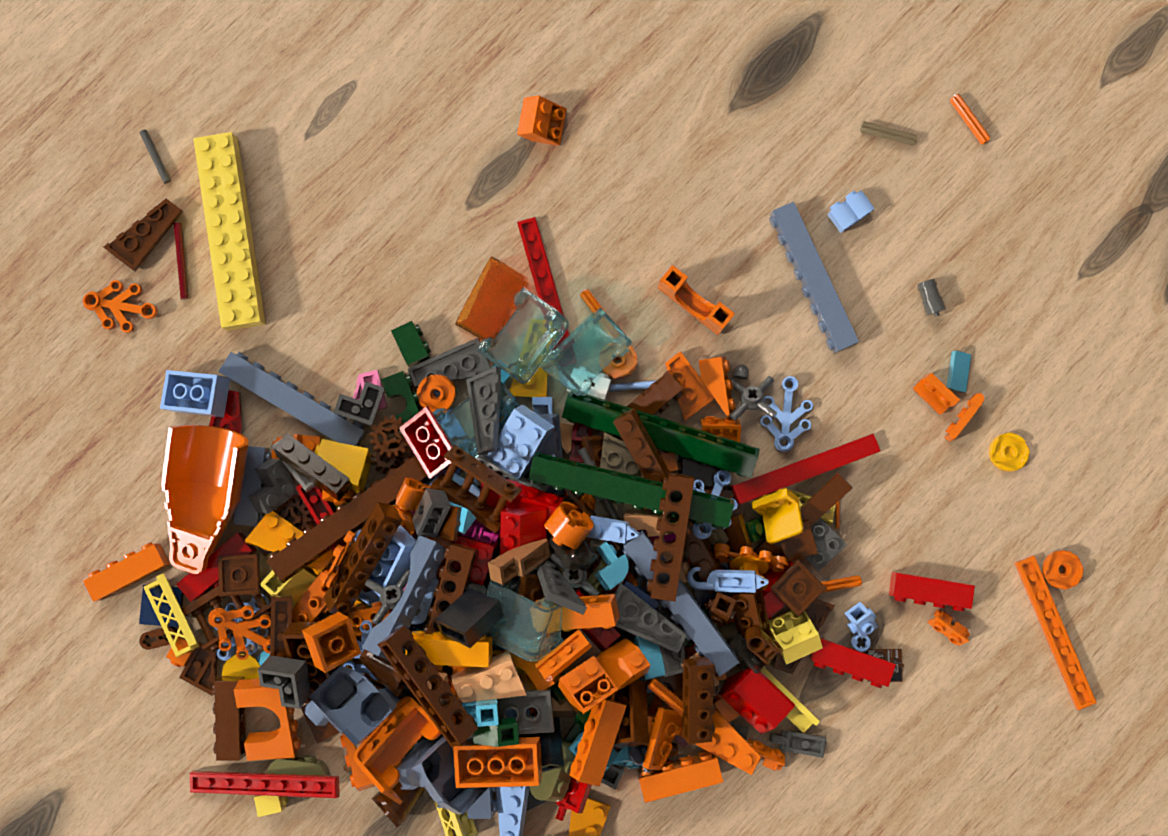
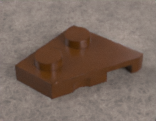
(201, 669)

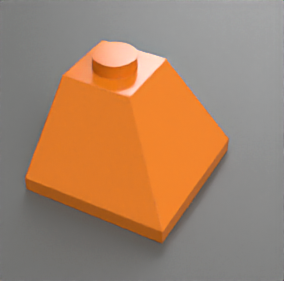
(623, 663)

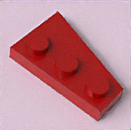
(232, 417)

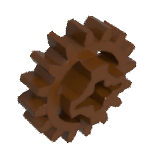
(383, 432)
(291, 510)

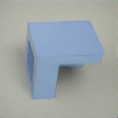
(542, 405)

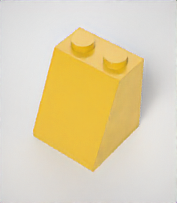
(349, 460)

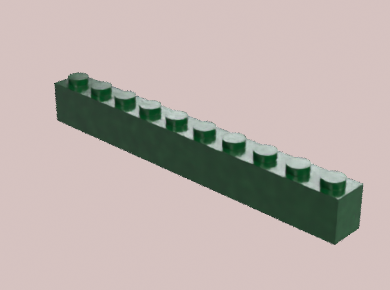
(666, 435)
(625, 488)

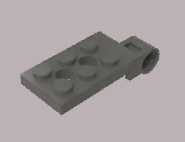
(540, 700)

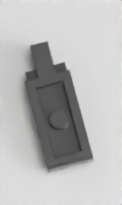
(800, 742)

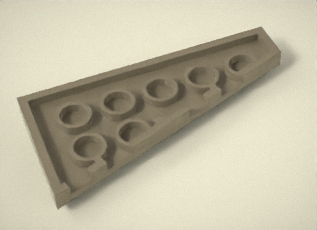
(618, 458)

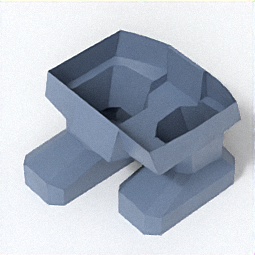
(350, 704)
(433, 767)

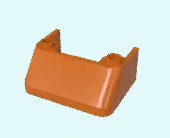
(391, 742)

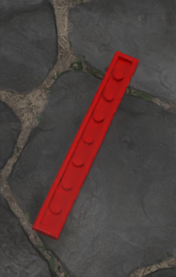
(539, 265)
(805, 469)
(264, 784)

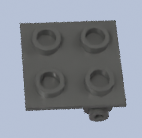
(827, 544)

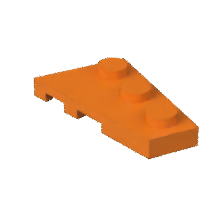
(695, 393)
(664, 729)

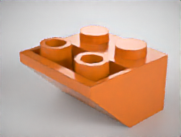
(541, 120)
(587, 685)

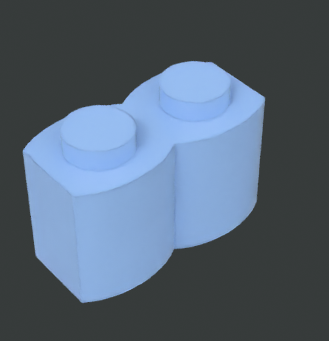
(850, 211)

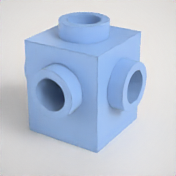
(861, 620)

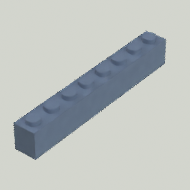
(814, 278)
(292, 401)
(685, 609)

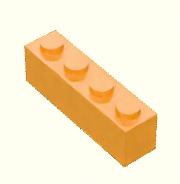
(445, 651)

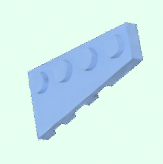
(512, 809)

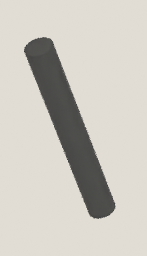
(155, 157)

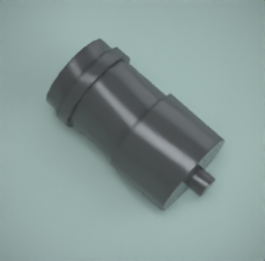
(931, 298)

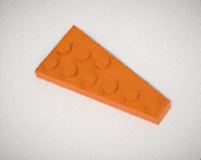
(725, 742)

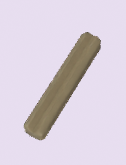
(888, 133)

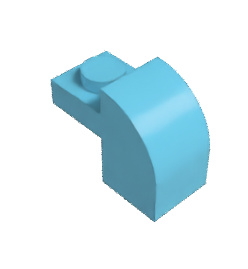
(616, 567)
(483, 712)

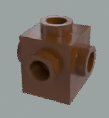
(721, 608)

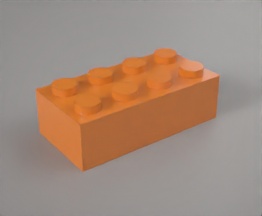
(498, 766)
(680, 776)

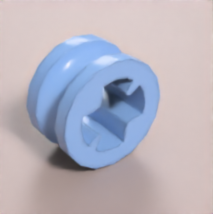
(854, 642)

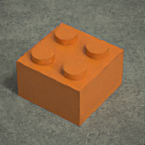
(331, 642)

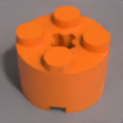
(569, 525)

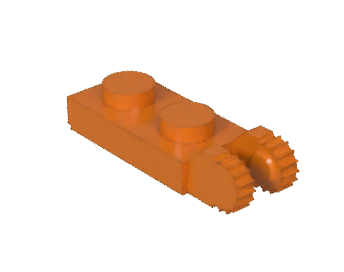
(964, 416)

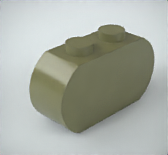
(298, 766)
(556, 781)

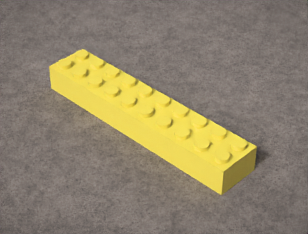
(229, 231)

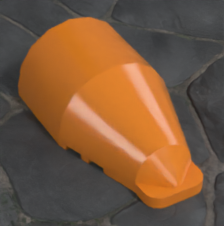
(201, 490)

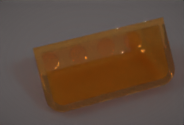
(491, 300)

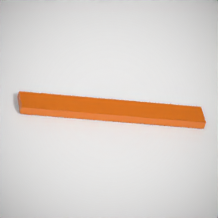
(1055, 633)

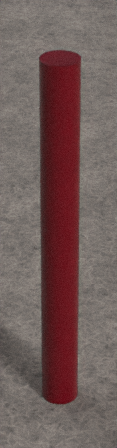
(180, 261)

